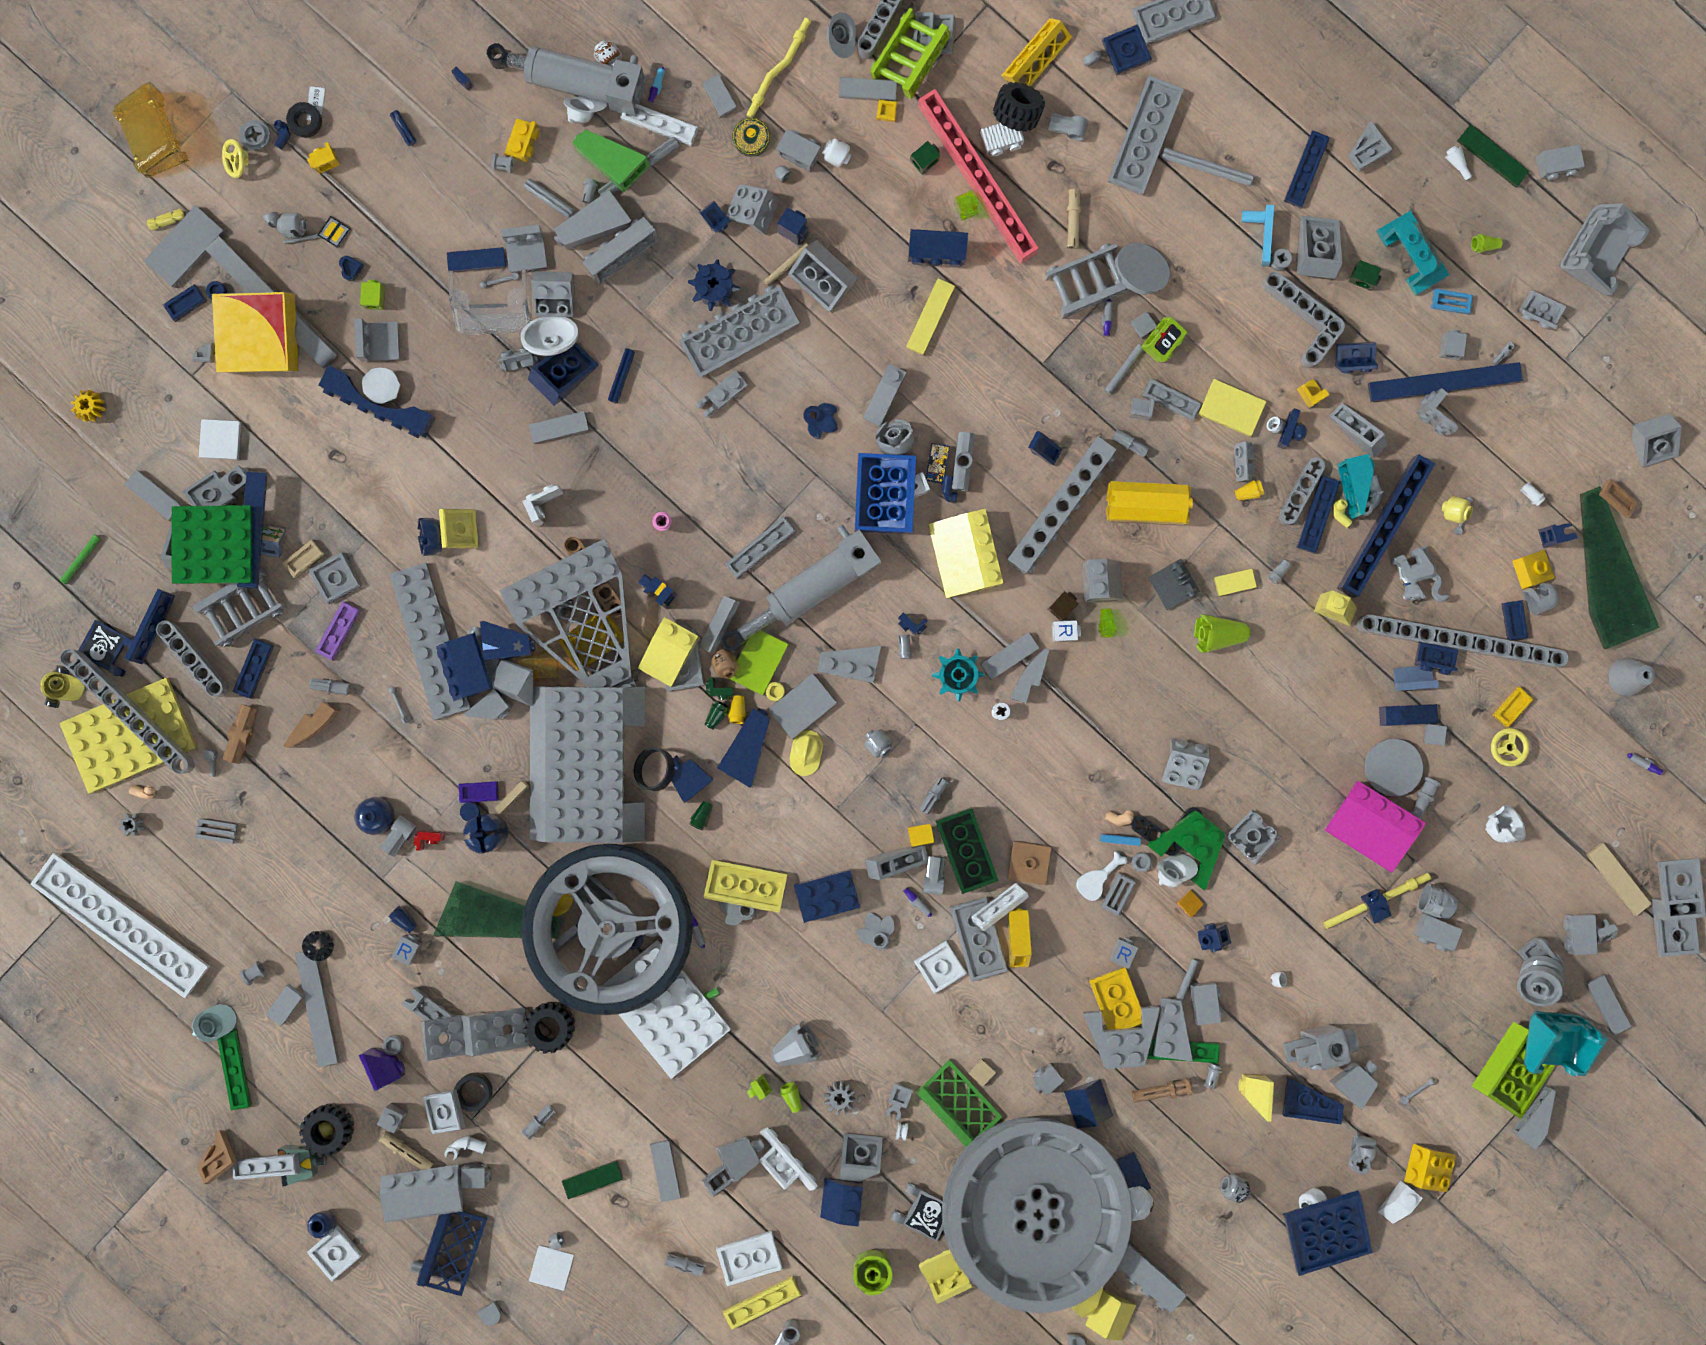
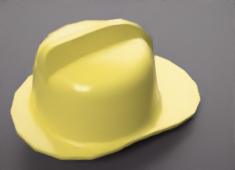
(806, 753)

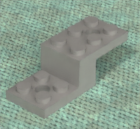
(1678, 907)
(474, 1034)

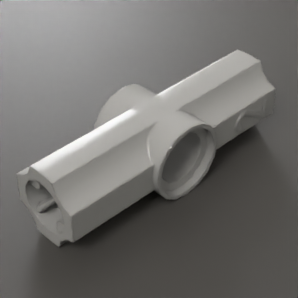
(962, 473)

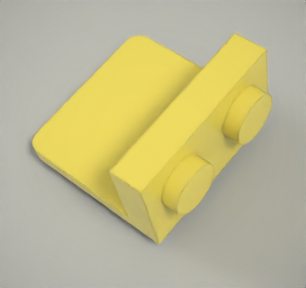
(944, 1276)

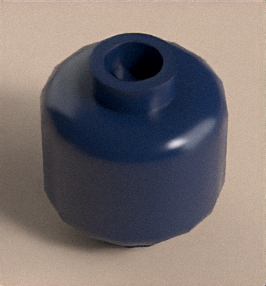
(321, 1224)

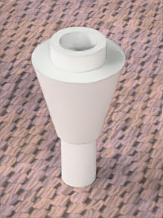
(1457, 159)

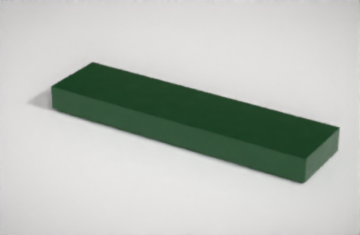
(1493, 156)

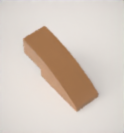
(311, 725)

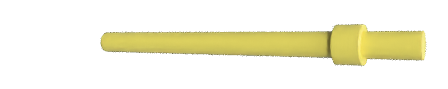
(1411, 884)

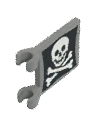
(924, 1214)

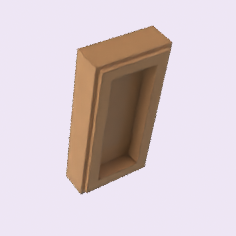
(1618, 498)

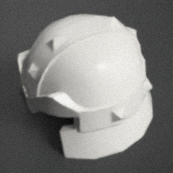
(1506, 825)

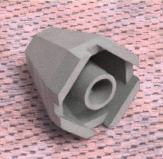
(796, 1046)

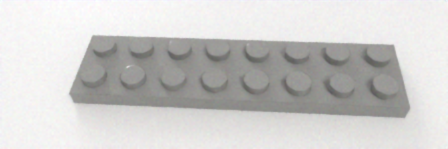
(425, 631)

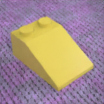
(668, 652)

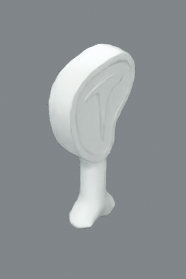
(1091, 883)

